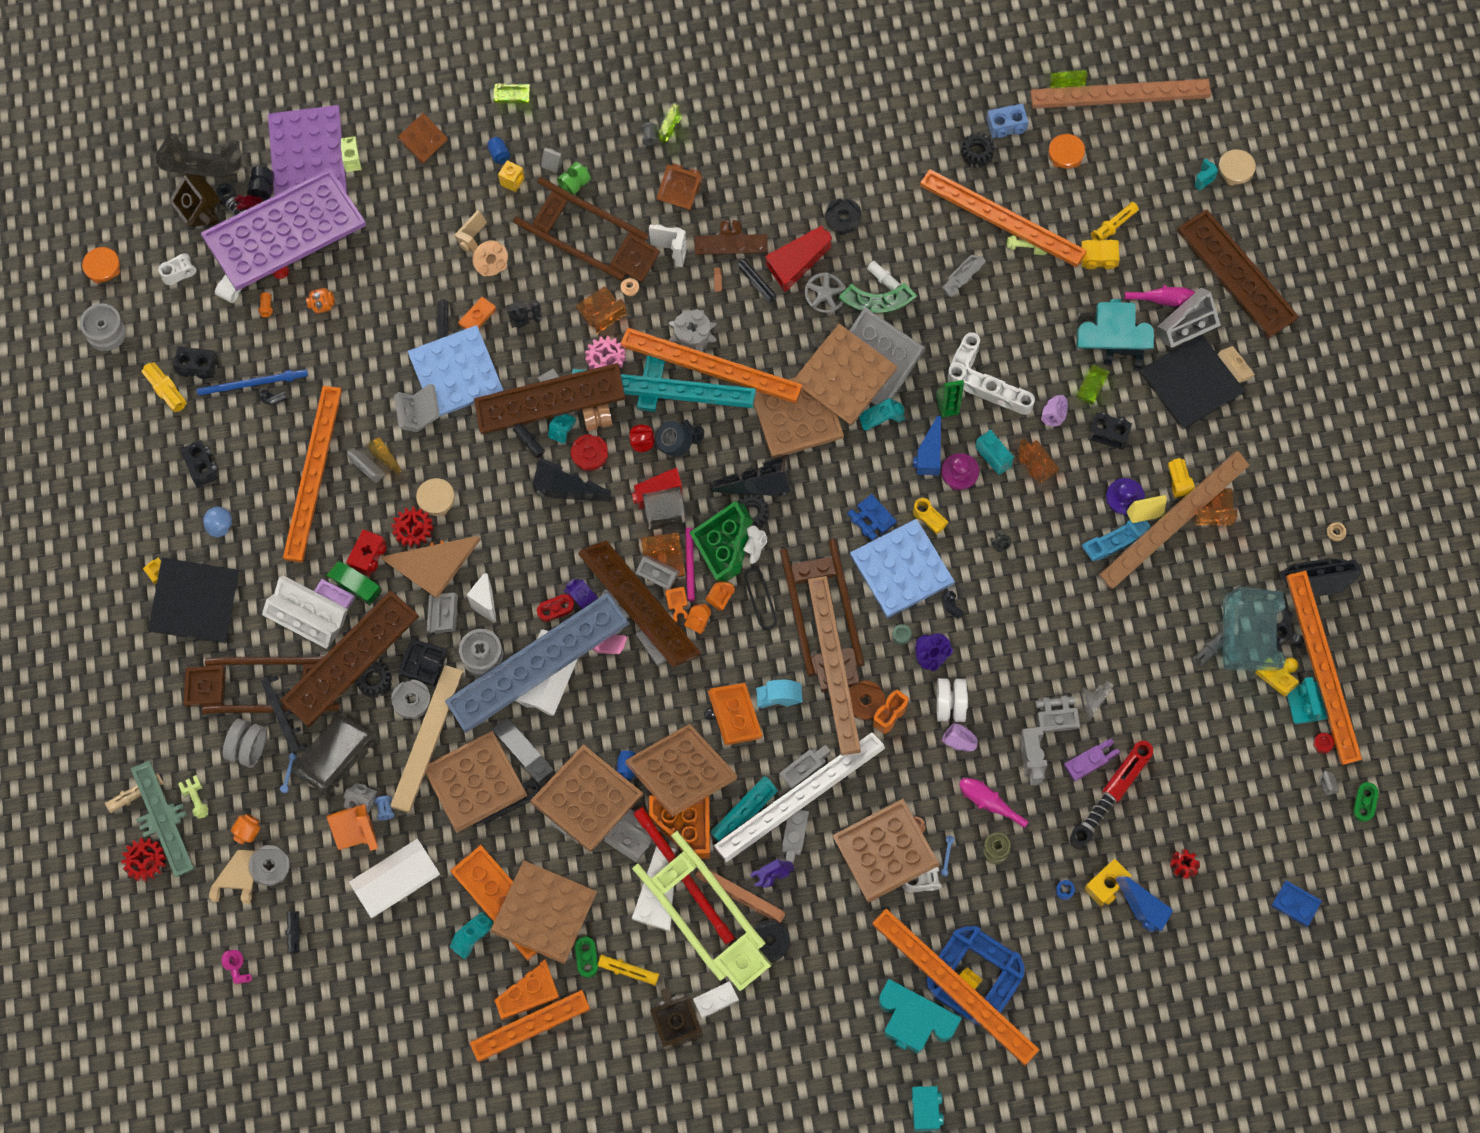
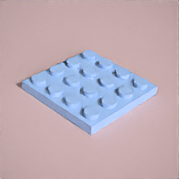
(457, 368)
(902, 568)

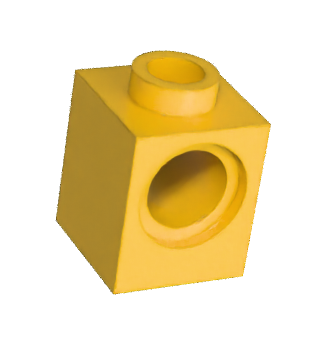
(511, 176)

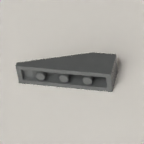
(524, 752)

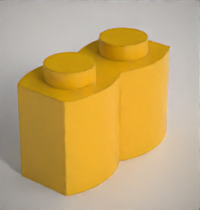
(1100, 254)

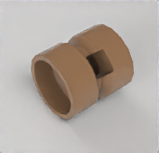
(597, 417)

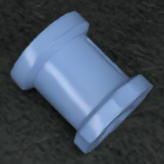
(384, 801)

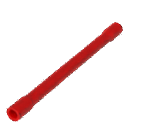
(720, 927)

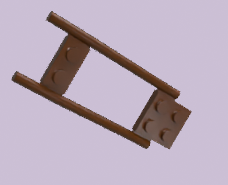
(634, 255)
(799, 574)
(206, 684)

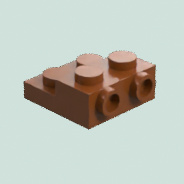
(679, 186)

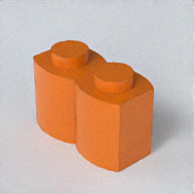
(893, 709)

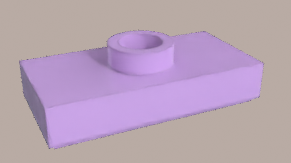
(335, 593)

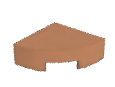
(717, 279)

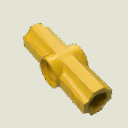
(164, 387)

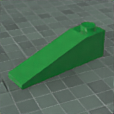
(949, 398)

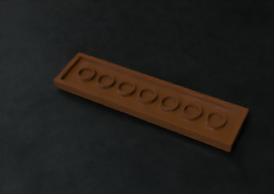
(1238, 274)
(549, 398)
(639, 603)
(349, 658)

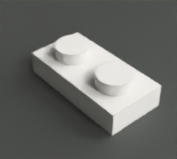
(715, 999)

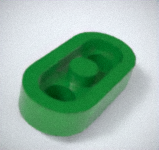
(1365, 803)
(586, 958)

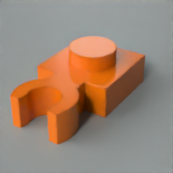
(677, 600)

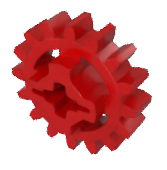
(419, 531)
(141, 851)

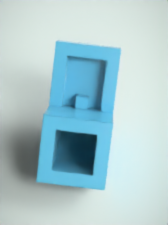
(779, 692)

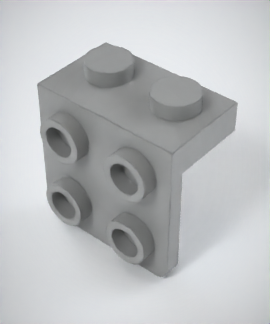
(417, 410)

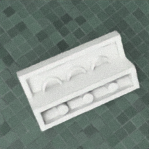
(305, 612)
(549, 692)
(394, 878)

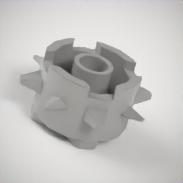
(692, 330)

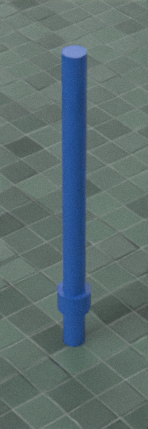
(288, 375)

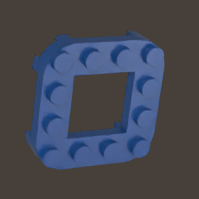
(993, 952)

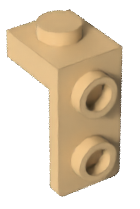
(469, 230)

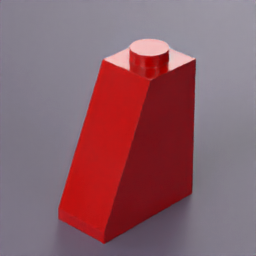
(660, 482)

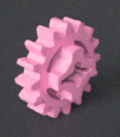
(597, 353)

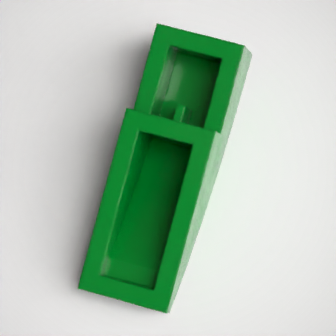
(354, 582)

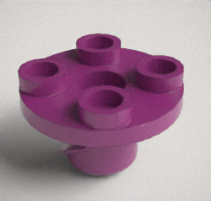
(960, 471)

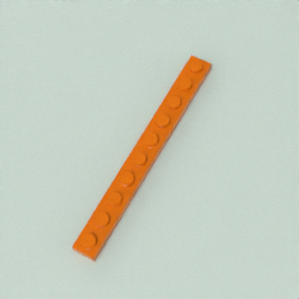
(1003, 218)
(711, 365)
(312, 474)
(1323, 668)
(955, 987)

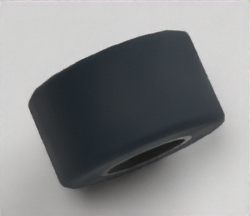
(673, 438)

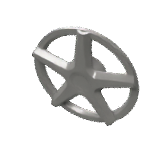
(824, 292)

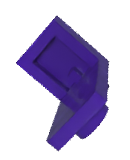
(580, 592)

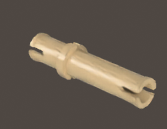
(126, 797)

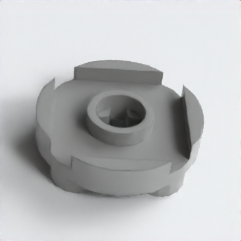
(415, 709)
(260, 858)

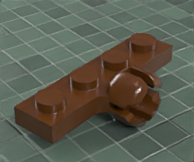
(731, 241)

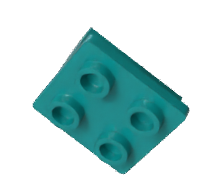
(1306, 703)

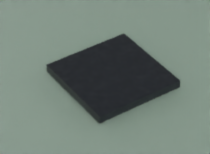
(1192, 381)
(193, 600)

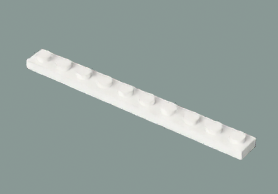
(797, 798)

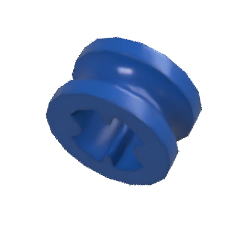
(1065, 883)

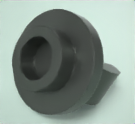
(1002, 543)

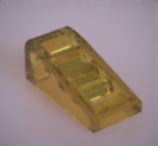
(380, 451)

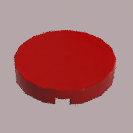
(589, 452)

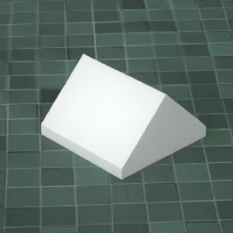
(481, 598)

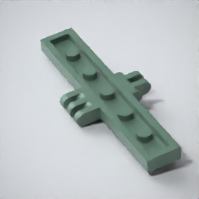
(162, 819)

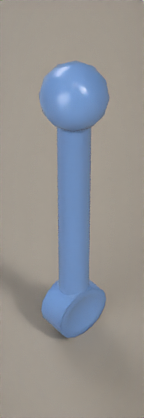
(284, 789)
(950, 839)

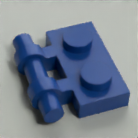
(876, 514)

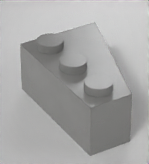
(1190, 319)

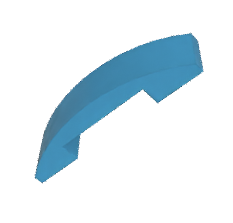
(1116, 540)

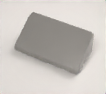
(365, 465)
(657, 572)

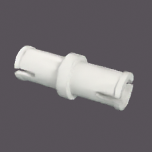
(883, 276)

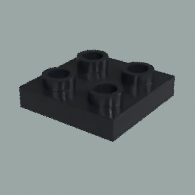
(423, 662)

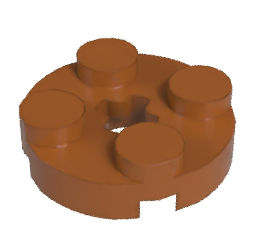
(875, 695)

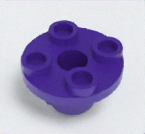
(1122, 495)
(932, 651)

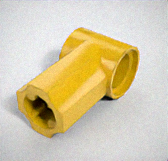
(1181, 482)
(931, 517)

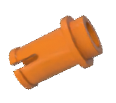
(265, 305)

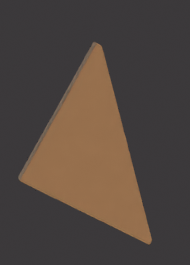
(433, 565)

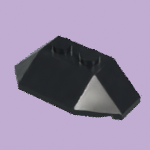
(1326, 575)

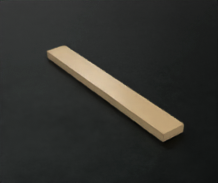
(426, 740)

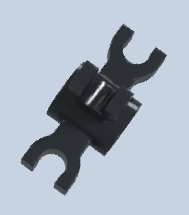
(1294, 639)

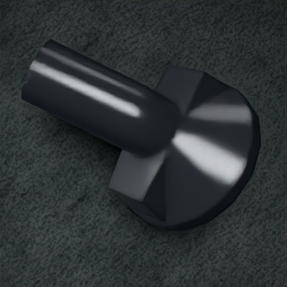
(697, 432)

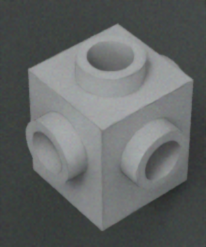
(359, 795)

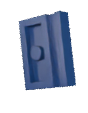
(1296, 903)

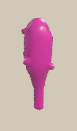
(1164, 296)
(988, 799)

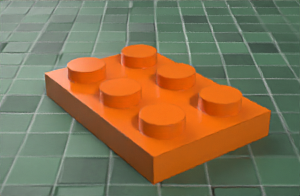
(735, 713)

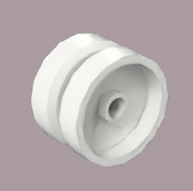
(955, 700)

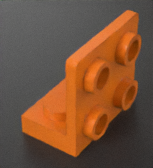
(352, 828)

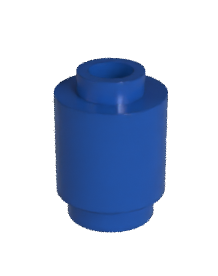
(498, 150)
(622, 768)

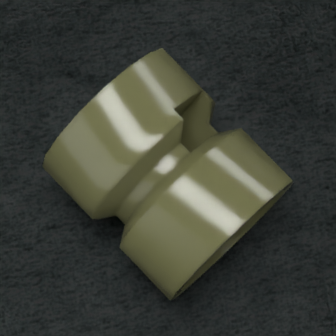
(996, 848)

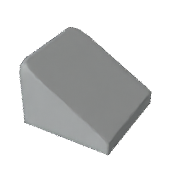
(551, 160)
(1329, 783)

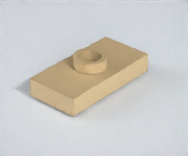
(1236, 364)

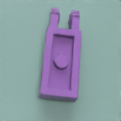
(1090, 760)

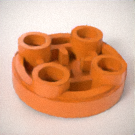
(1066, 151)
(101, 264)

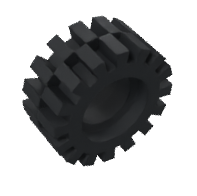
(977, 159)
(760, 504)
(382, 686)

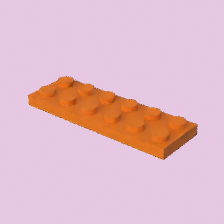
(486, 885)

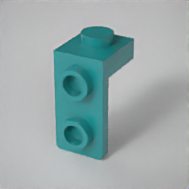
(882, 412)
(471, 933)

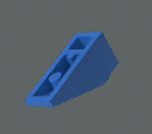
(929, 452)
(1145, 906)

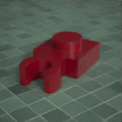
(247, 202)

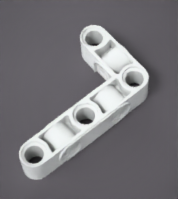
(977, 383)

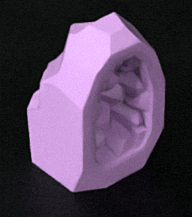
(1055, 411)
(960, 738)

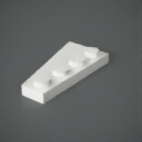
(648, 908)

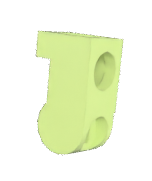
(350, 154)

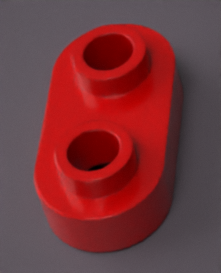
(554, 606)

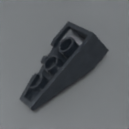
(768, 480)
(557, 484)

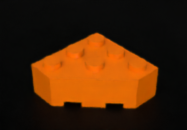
(691, 824)

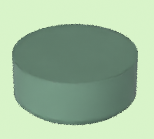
(901, 634)

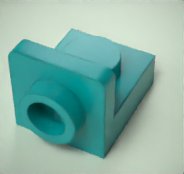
(1207, 175)
(560, 427)

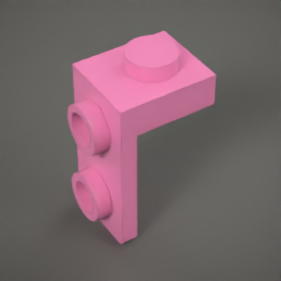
(612, 645)

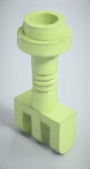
(1012, 242)
(200, 809)

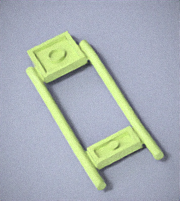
(743, 958)

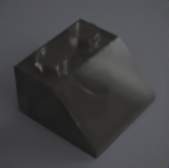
(664, 508)

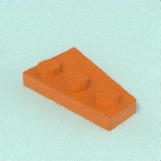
(530, 992)

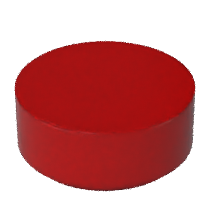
(1323, 743)

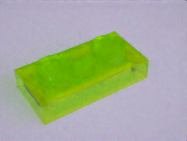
(1068, 79)
(511, 93)
(667, 128)
(1092, 384)

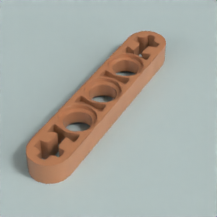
(746, 898)

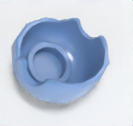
(217, 521)

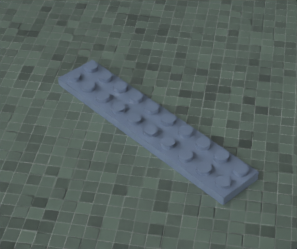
(536, 662)

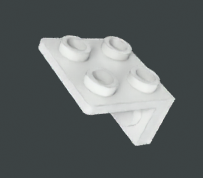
(670, 238)

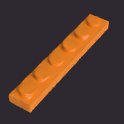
(529, 1026)

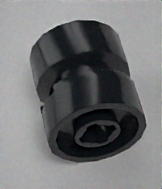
(260, 182)

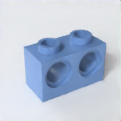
(1006, 117)

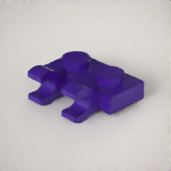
(775, 869)

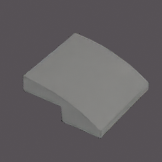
(629, 837)

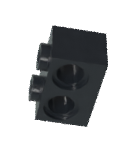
(196, 358)
(1108, 435)
(197, 464)

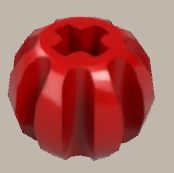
(641, 438)
(1181, 869)

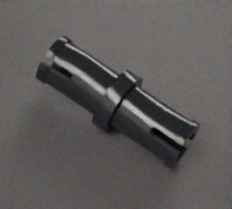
(528, 440)
(293, 932)

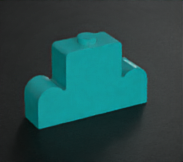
(1115, 329)
(915, 1018)

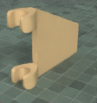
(235, 876)

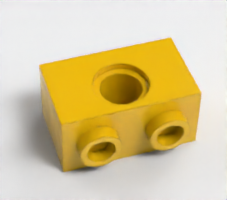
(1097, 888)

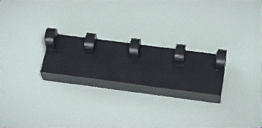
(281, 715)

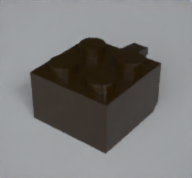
(195, 201)
(675, 1021)

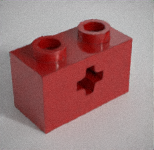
(365, 544)

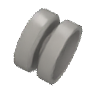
(103, 327)
(480, 652)
(244, 743)

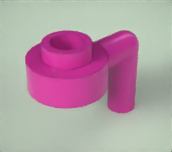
(236, 963)

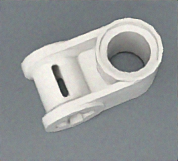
(177, 269)
(226, 290)
(927, 882)

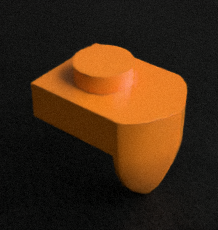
(720, 594)
(698, 617)

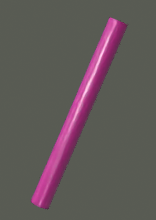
(690, 566)

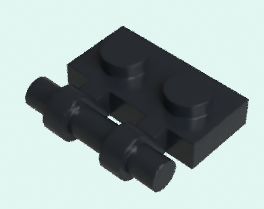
(521, 313)

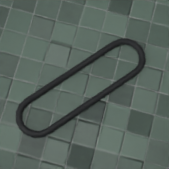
(768, 596)

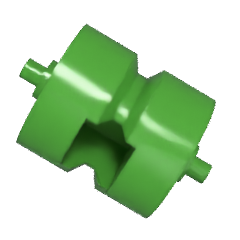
(576, 177)

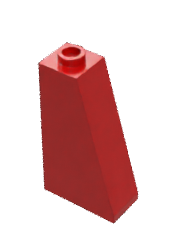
(797, 257)

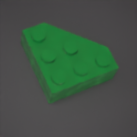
(723, 540)

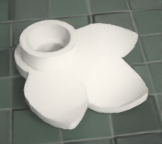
(756, 542)

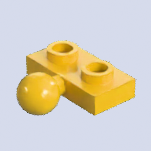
(1281, 679)

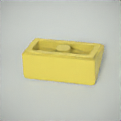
(1147, 509)

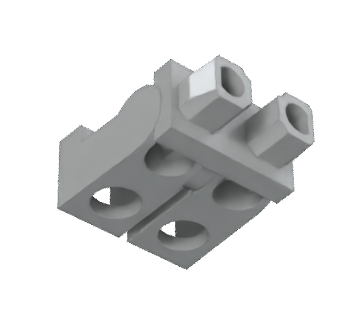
(1033, 755)

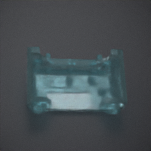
(1251, 629)

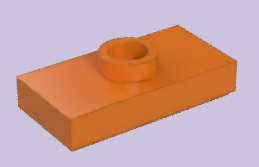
(477, 314)

